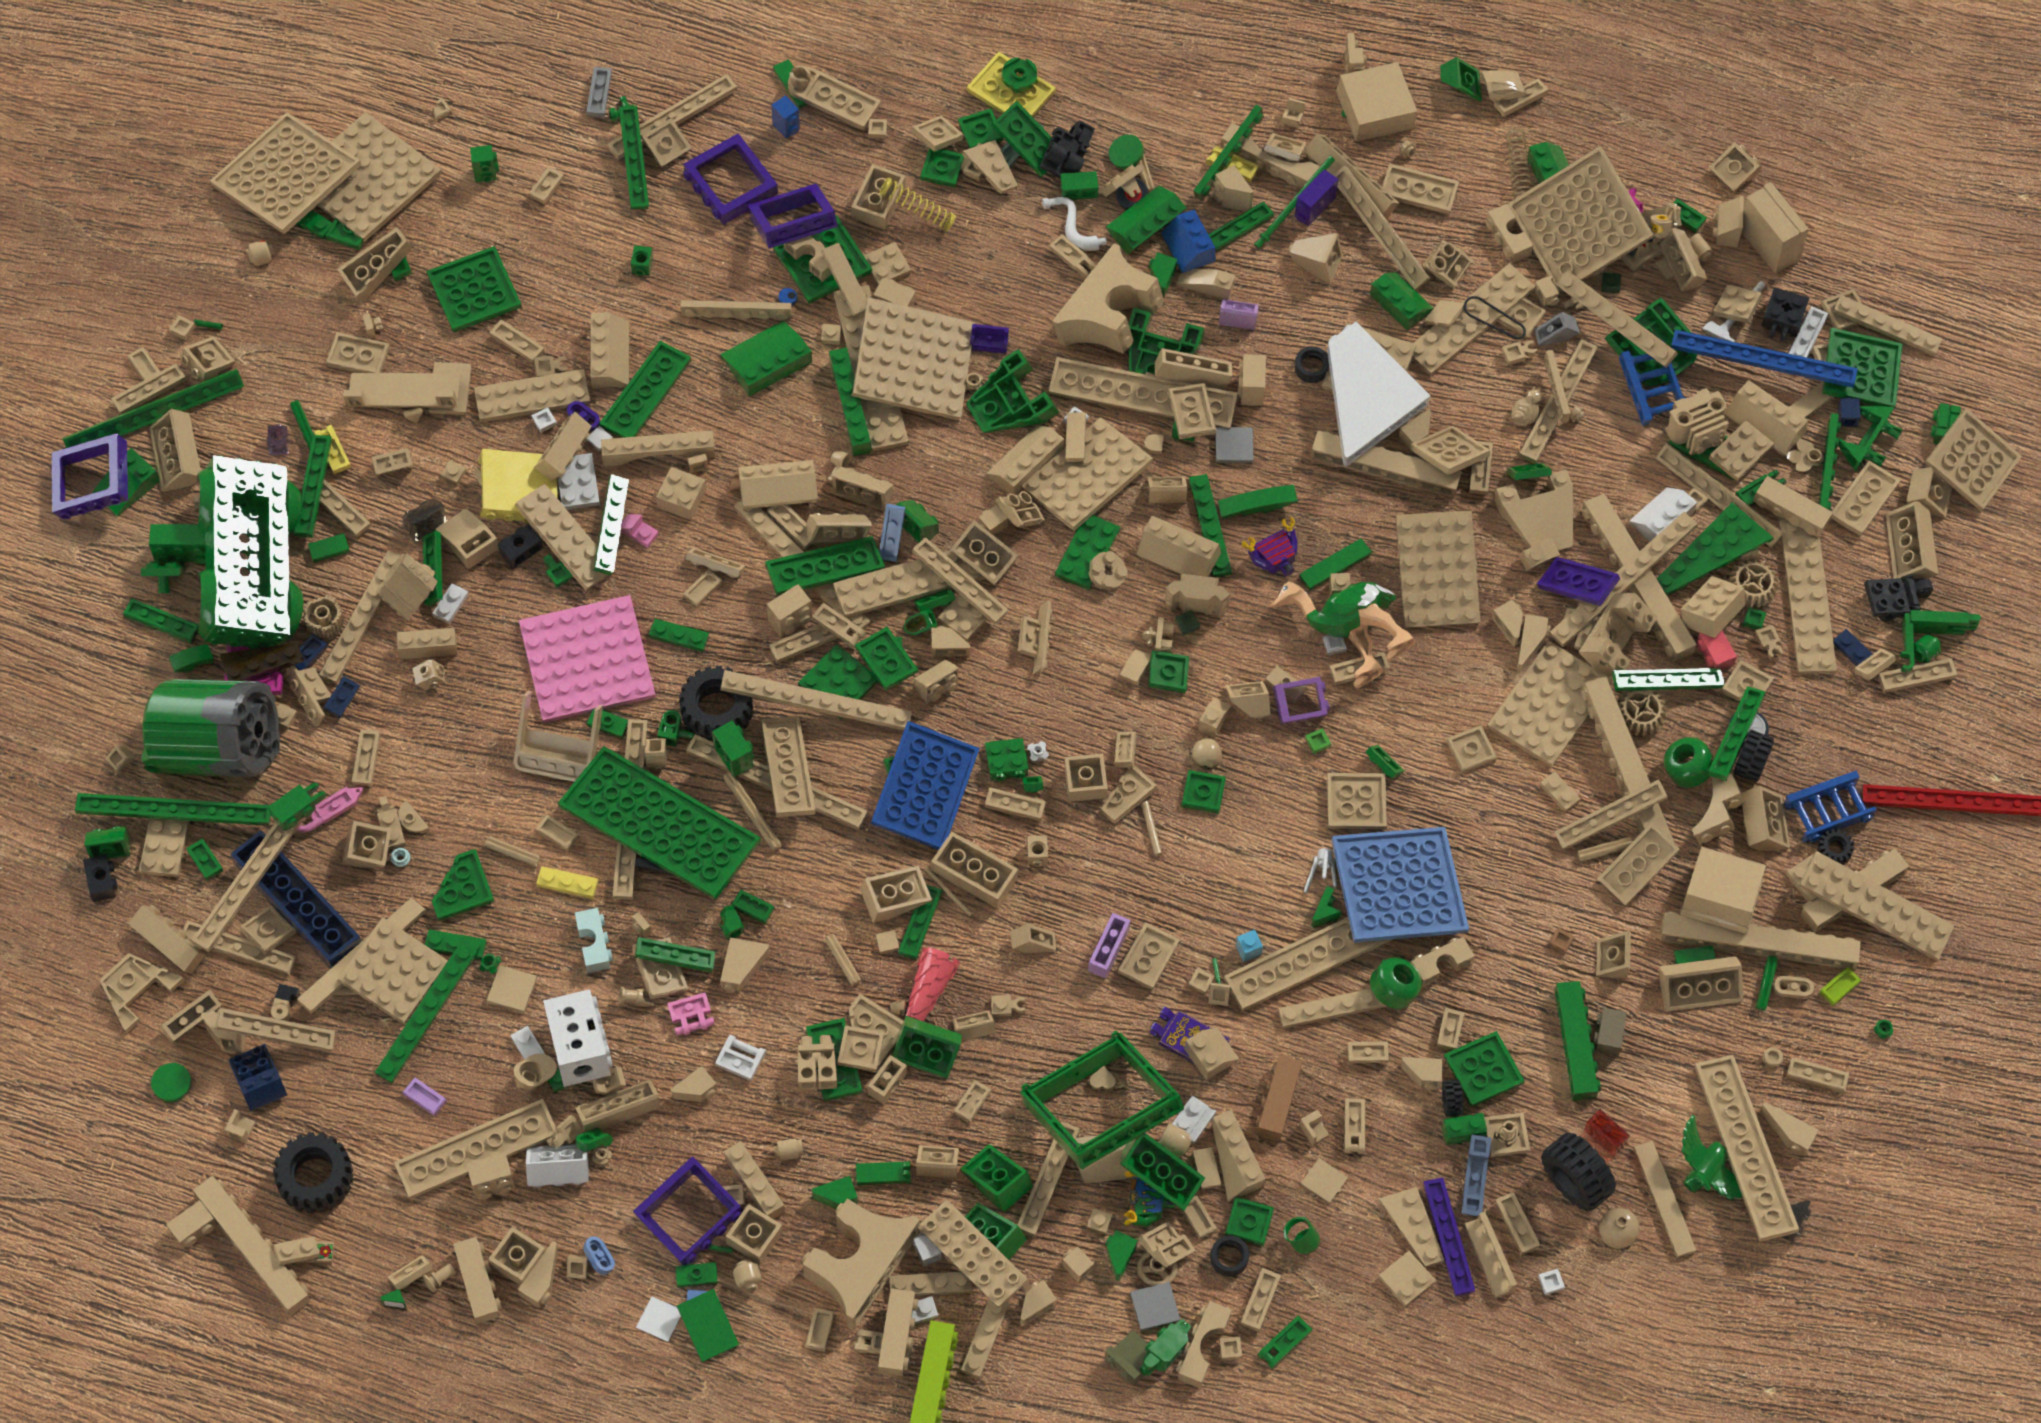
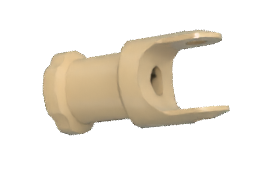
(633, 997)

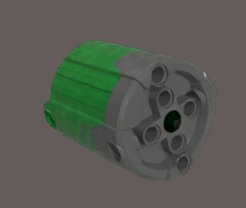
(210, 728)

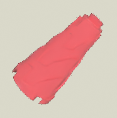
(930, 981)

